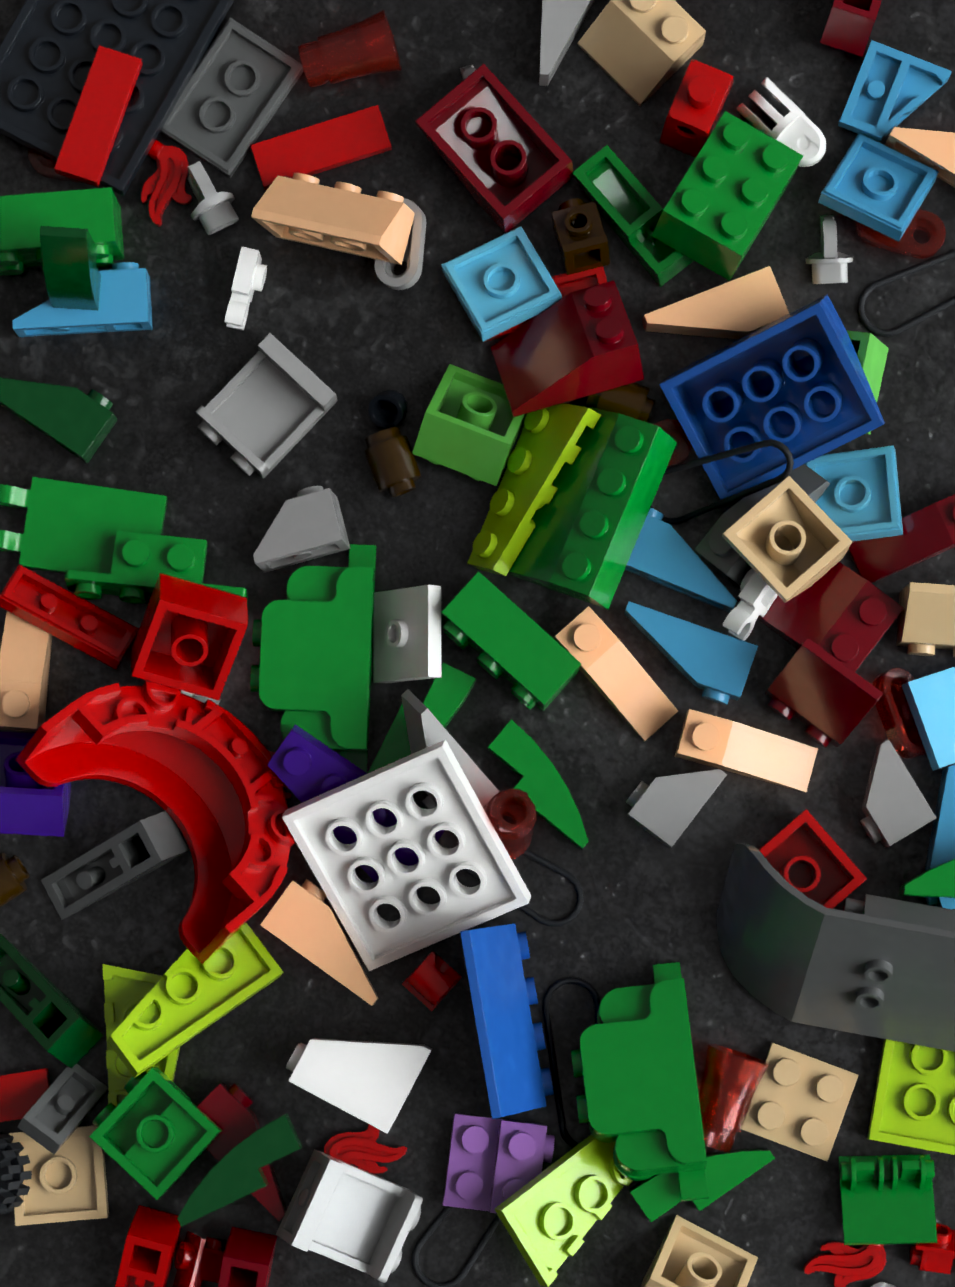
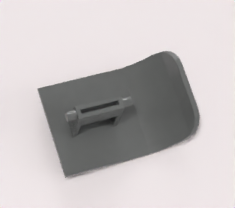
(860, 970)

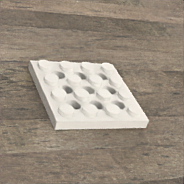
(457, 811)

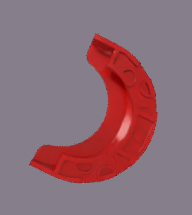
(201, 772)

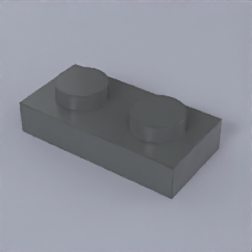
(62, 1108)

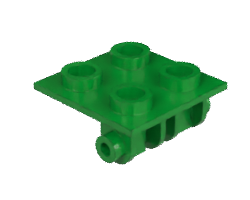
(887, 1199)

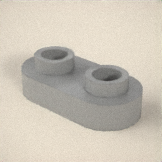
(413, 255)

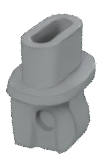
(213, 208)
(829, 264)

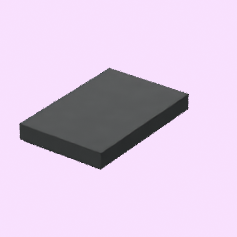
(231, 97)

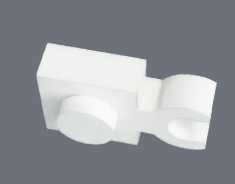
(248, 277)
(755, 601)

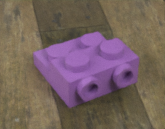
(492, 1160)

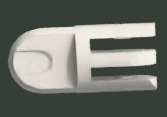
(792, 130)

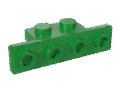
(137, 565)

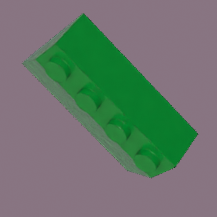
(597, 509)

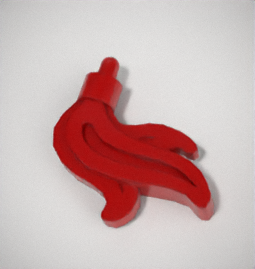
(167, 181)
(363, 1150)
(848, 1262)

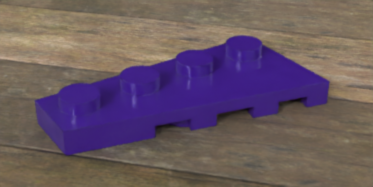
(313, 769)

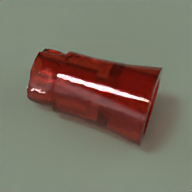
(351, 52)
(521, 809)
(726, 1093)

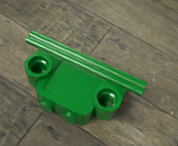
(321, 653)
(645, 1082)

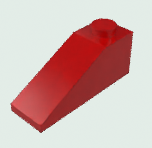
(149, 1249)

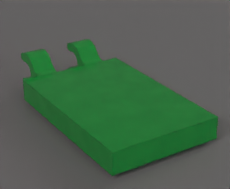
(76, 523)

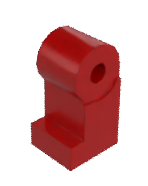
(431, 980)

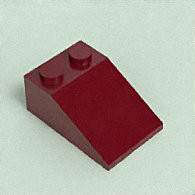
(496, 148)
(569, 351)
(837, 613)
(821, 694)

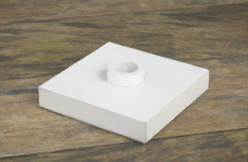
(407, 634)

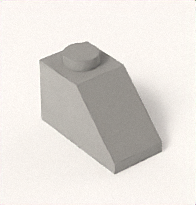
(303, 530)
(892, 799)
(672, 802)

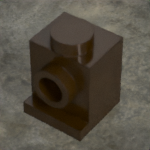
(580, 236)

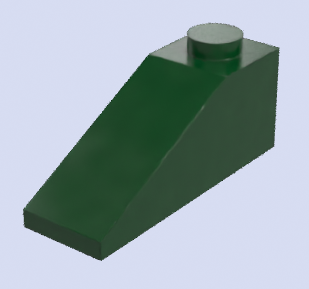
(61, 413)
(43, 1008)

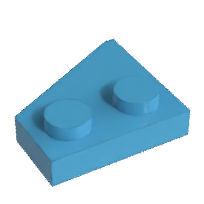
(889, 90)

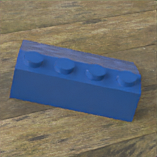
(778, 383)
(504, 1019)

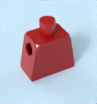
(696, 107)

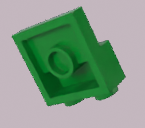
(154, 1131)

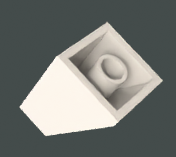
(359, 1075)

